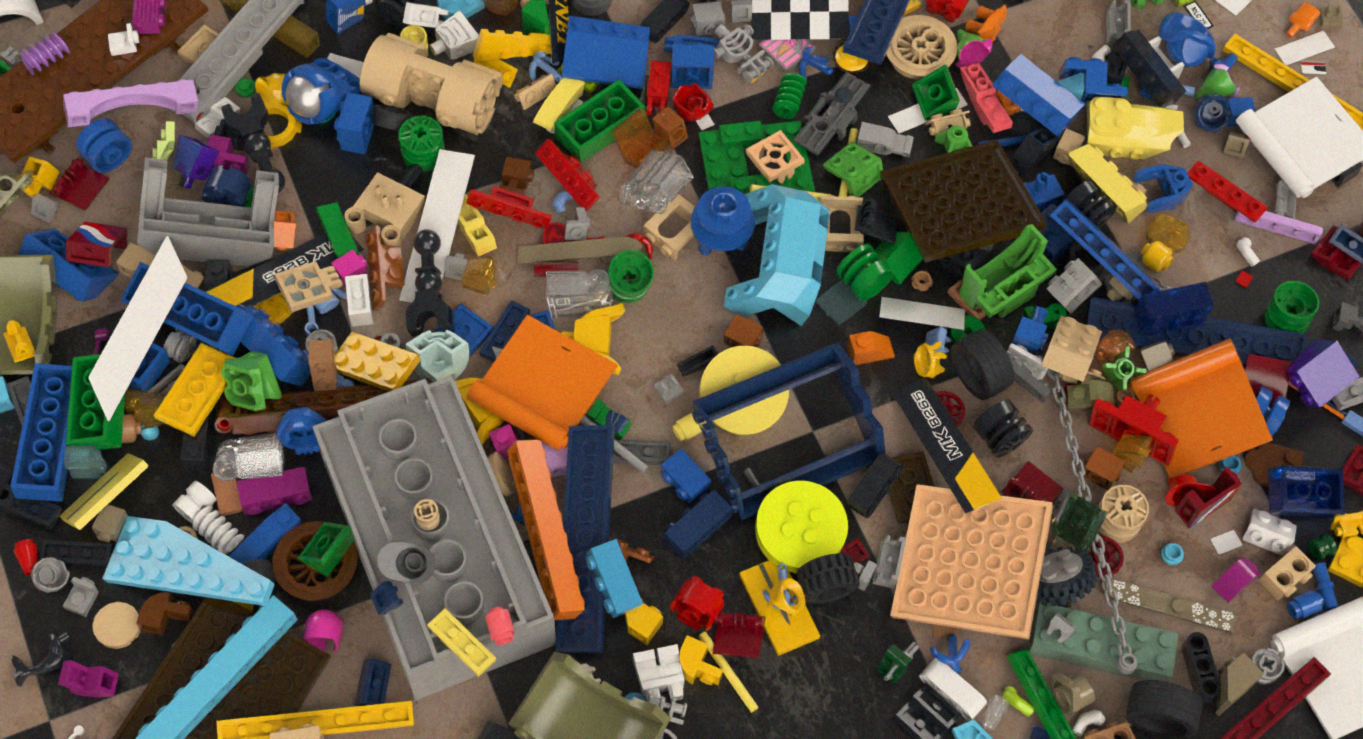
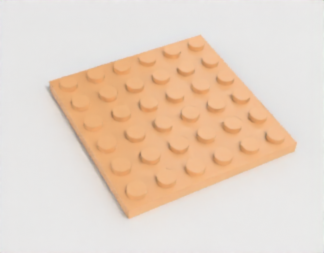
(973, 566)

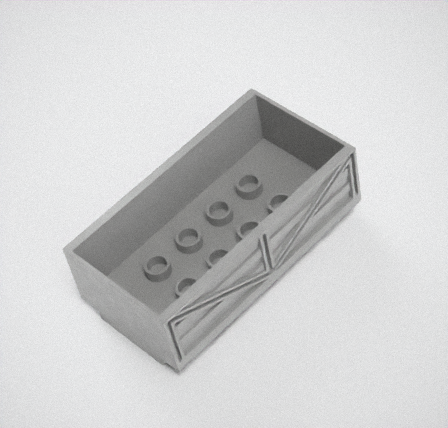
(425, 447)

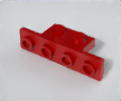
(570, 174)
(1226, 192)
(509, 205)

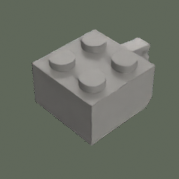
(1073, 285)

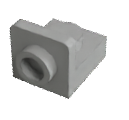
(81, 596)

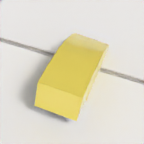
(559, 102)
(475, 229)

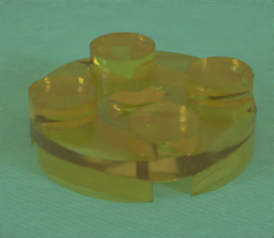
(1172, 225)

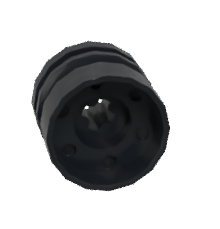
(393, 12)
(1088, 200)
(1003, 428)

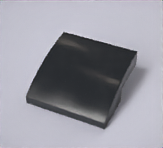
(927, 715)

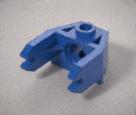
(1173, 183)

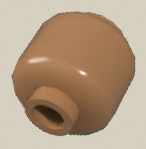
(131, 428)

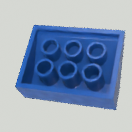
(605, 52)

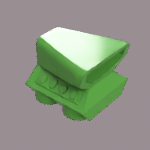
(250, 381)

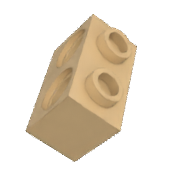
(1284, 570)

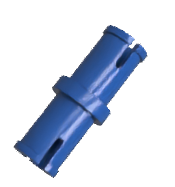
(1325, 586)

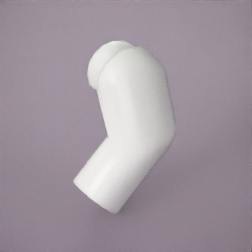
(1102, 53)
(1243, 246)

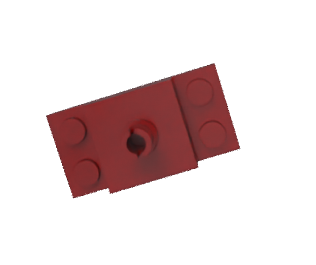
(1136, 419)

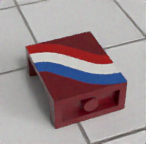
(94, 243)
(1194, 510)

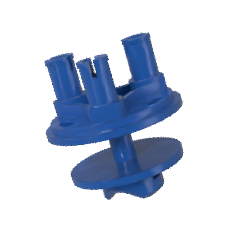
(722, 220)

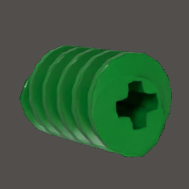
(789, 95)

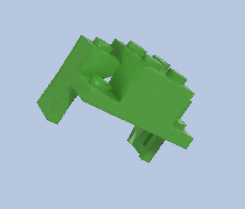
(1010, 276)

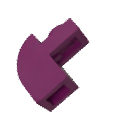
(225, 156)
(1236, 579)
(87, 681)

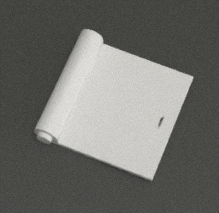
(1305, 137)
(1338, 645)

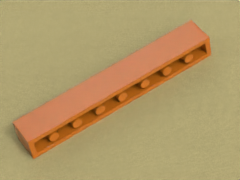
(545, 529)

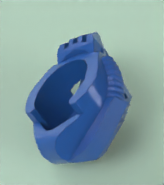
(296, 430)

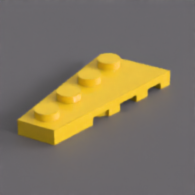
(505, 46)

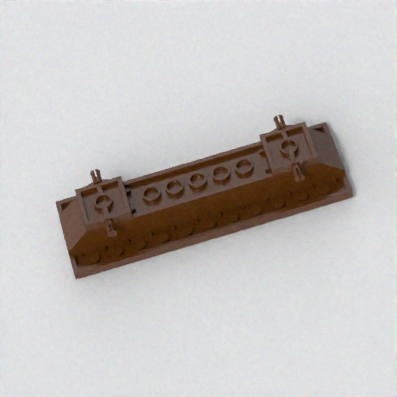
(34, 103)

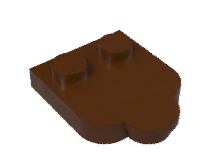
(1269, 457)

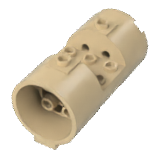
(401, 73)

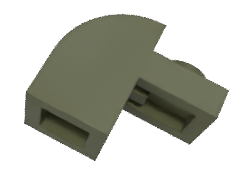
(1086, 394)

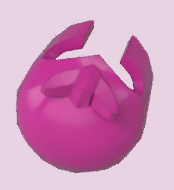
(323, 625)

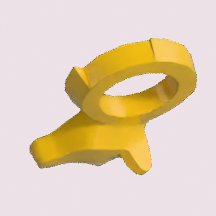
(271, 93)

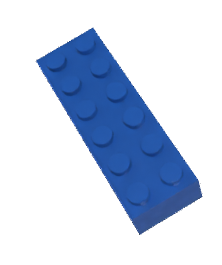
(200, 315)
(40, 455)

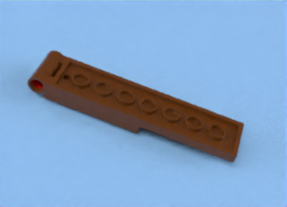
(323, 402)

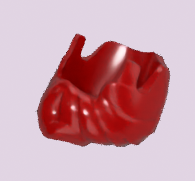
(692, 102)

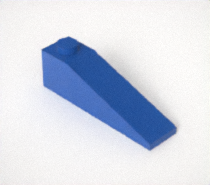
(266, 536)

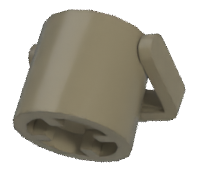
(1072, 693)

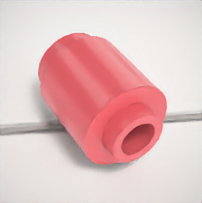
(500, 625)

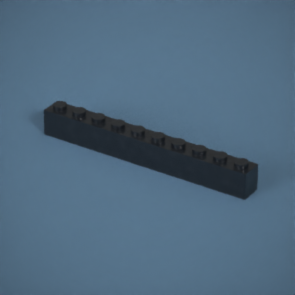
(196, 449)

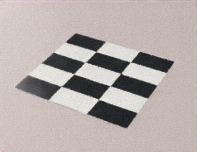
(800, 19)

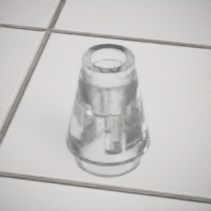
(994, 712)

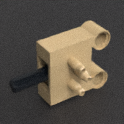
(388, 206)

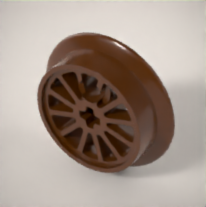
(285, 552)

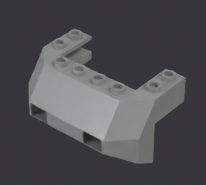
(207, 229)

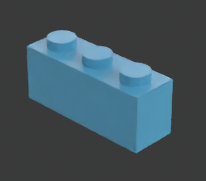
(613, 578)

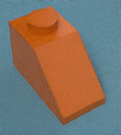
(284, 230)
(869, 347)

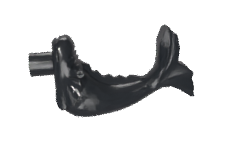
(53, 660)

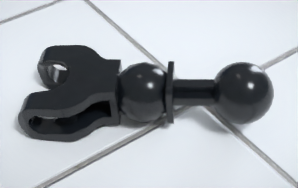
(251, 128)
(428, 283)

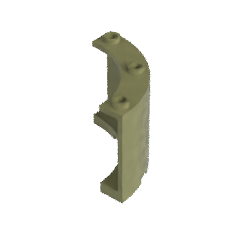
(29, 301)
(574, 706)

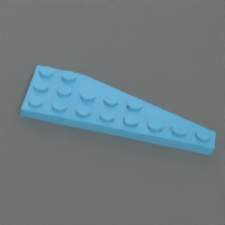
(170, 560)

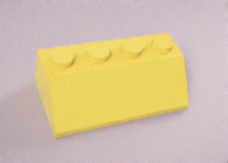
(1092, 166)

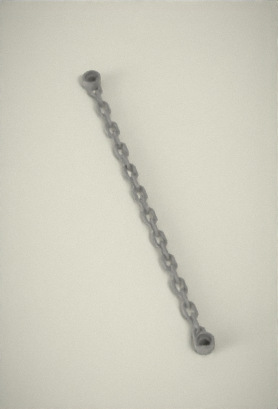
(1122, 666)

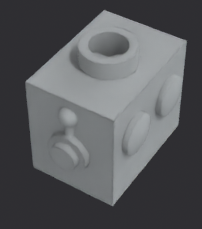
(707, 17)

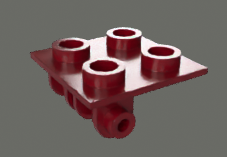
(79, 185)
(1032, 485)
(739, 634)

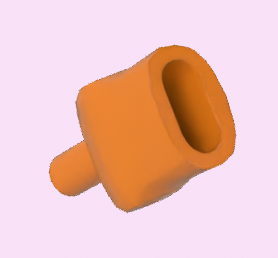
(1302, 18)

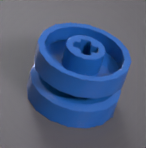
(103, 145)
(1276, 412)

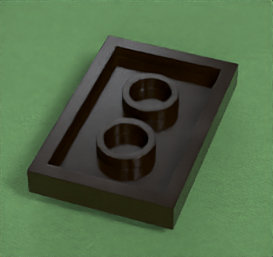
(902, 493)

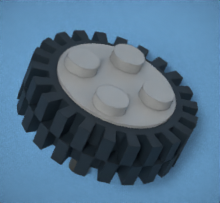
(1065, 576)

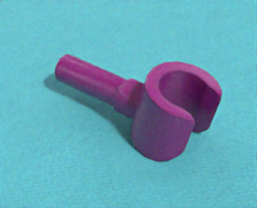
(100, 335)

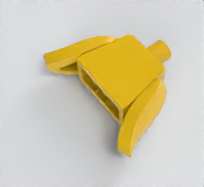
(595, 328)
(481, 418)

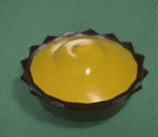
(847, 62)

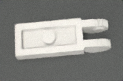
(423, 15)

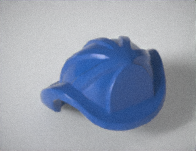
(1186, 39)

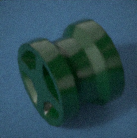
(1321, 547)

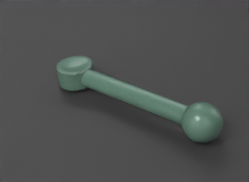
(642, 98)

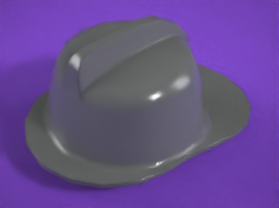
(406, 562)

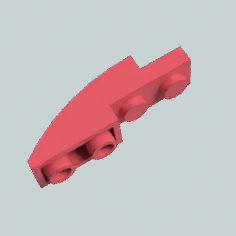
(984, 98)

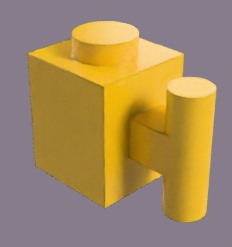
(44, 176)

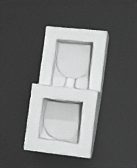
(208, 123)

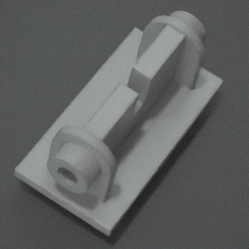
(1285, 201)

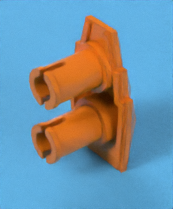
(991, 26)

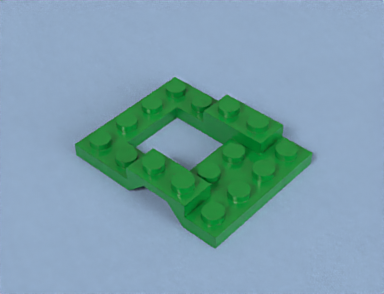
(726, 162)

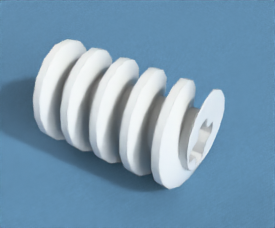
(215, 531)

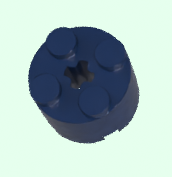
(226, 187)

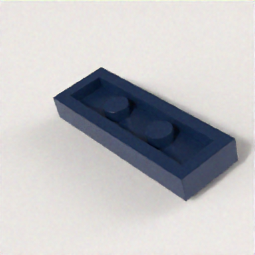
(504, 329)

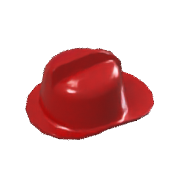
(1182, 484)

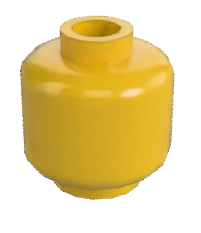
(1157, 256)

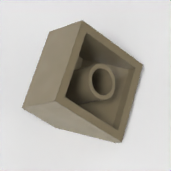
(1235, 679)

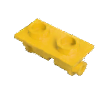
(508, 71)
(18, 341)
(1347, 524)

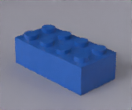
(285, 356)

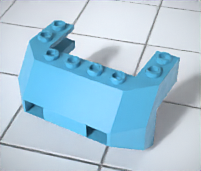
(790, 254)

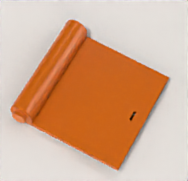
(542, 382)
(1205, 406)

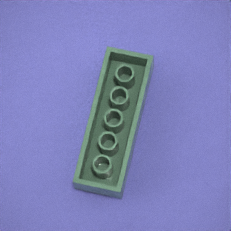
(1096, 644)

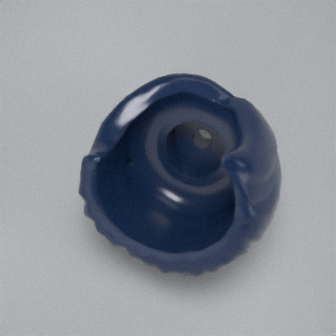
(1208, 118)

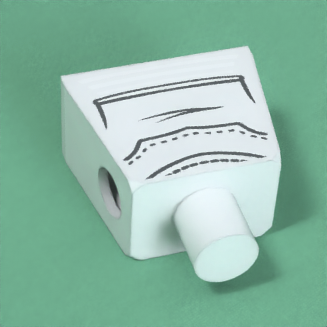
(455, 37)

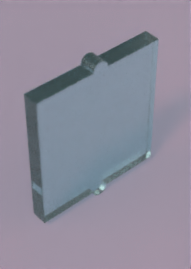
(840, 303)

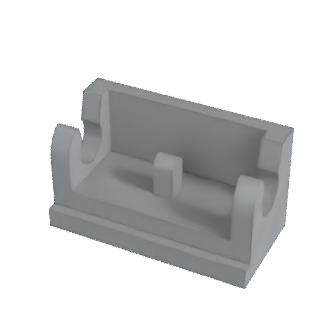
(1117, 21)
(889, 562)

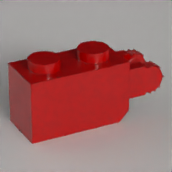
(658, 86)

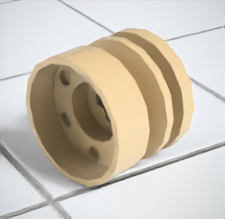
(1121, 524)

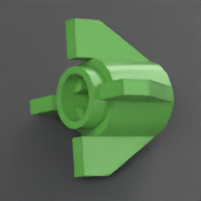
(954, 139)
(1121, 370)

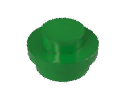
(245, 87)

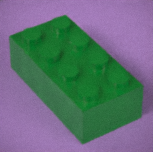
(593, 122)
(86, 417)

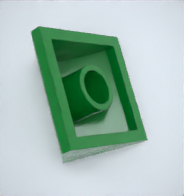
(535, 18)
(936, 93)
(901, 256)
(327, 547)

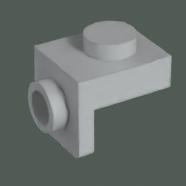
(577, 228)

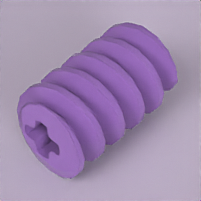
(43, 52)

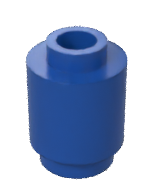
(1305, 604)

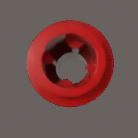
(26, 555)

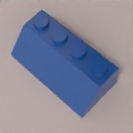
(1039, 95)
(79, 279)

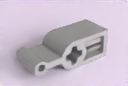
(883, 140)

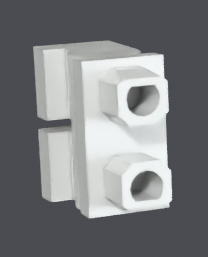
(661, 677)

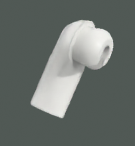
(1091, 717)

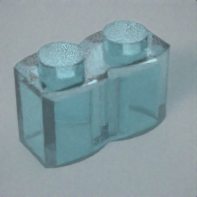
(84, 462)

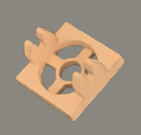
(757, 151)

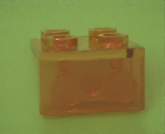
(637, 139)

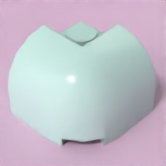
(440, 355)

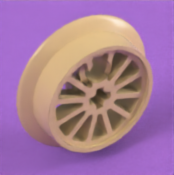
(920, 48)

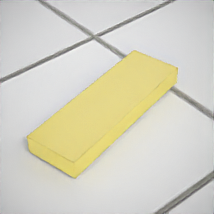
(461, 642)

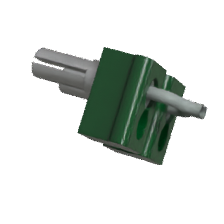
(896, 661)

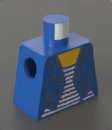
(345, 13)

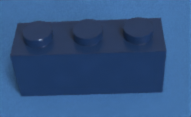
(697, 524)

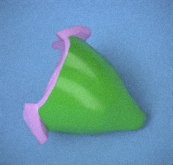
(1218, 83)

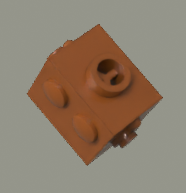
(670, 126)
(743, 332)
(1103, 467)

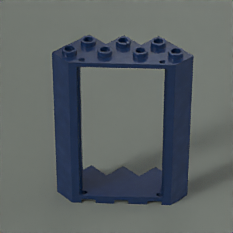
(775, 382)

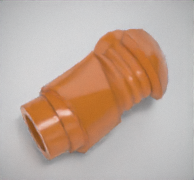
(1009, 106)

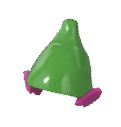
(971, 48)

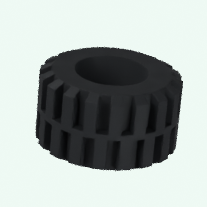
(828, 578)

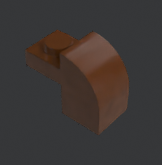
(158, 610)

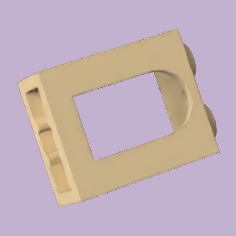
(837, 241)
(670, 246)

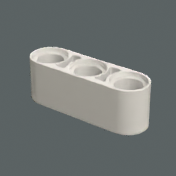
(953, 689)

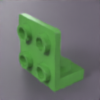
(856, 167)

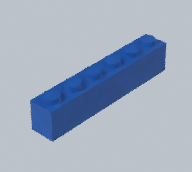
(1104, 250)

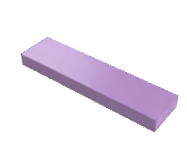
(1284, 226)

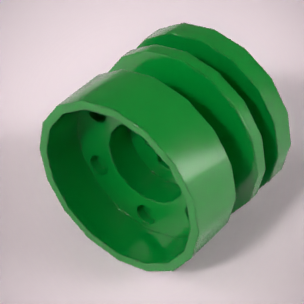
(421, 141)
(637, 268)
(864, 272)
(1292, 307)

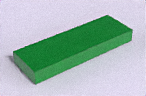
(336, 229)

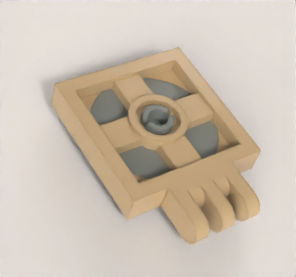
(307, 285)

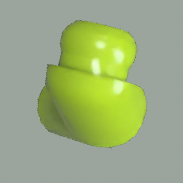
(1016, 701)

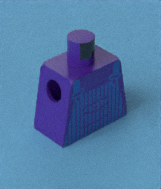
(193, 160)

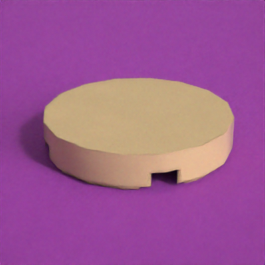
(502, 473)
(116, 625)

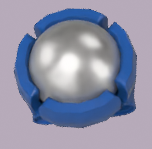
(317, 90)

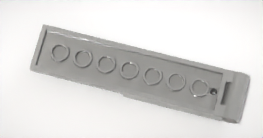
(235, 51)

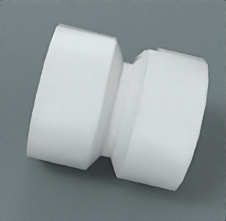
(196, 499)

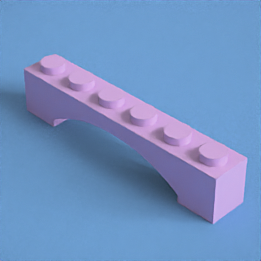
(84, 106)

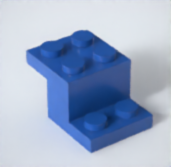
(1094, 78)

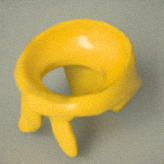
(929, 363)
(778, 599)

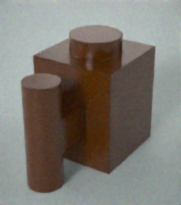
(516, 175)

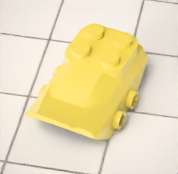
(1131, 129)

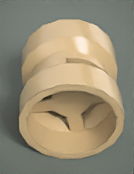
(429, 519)

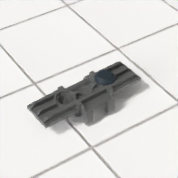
(836, 118)

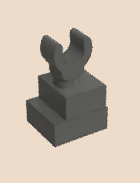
(1346, 317)

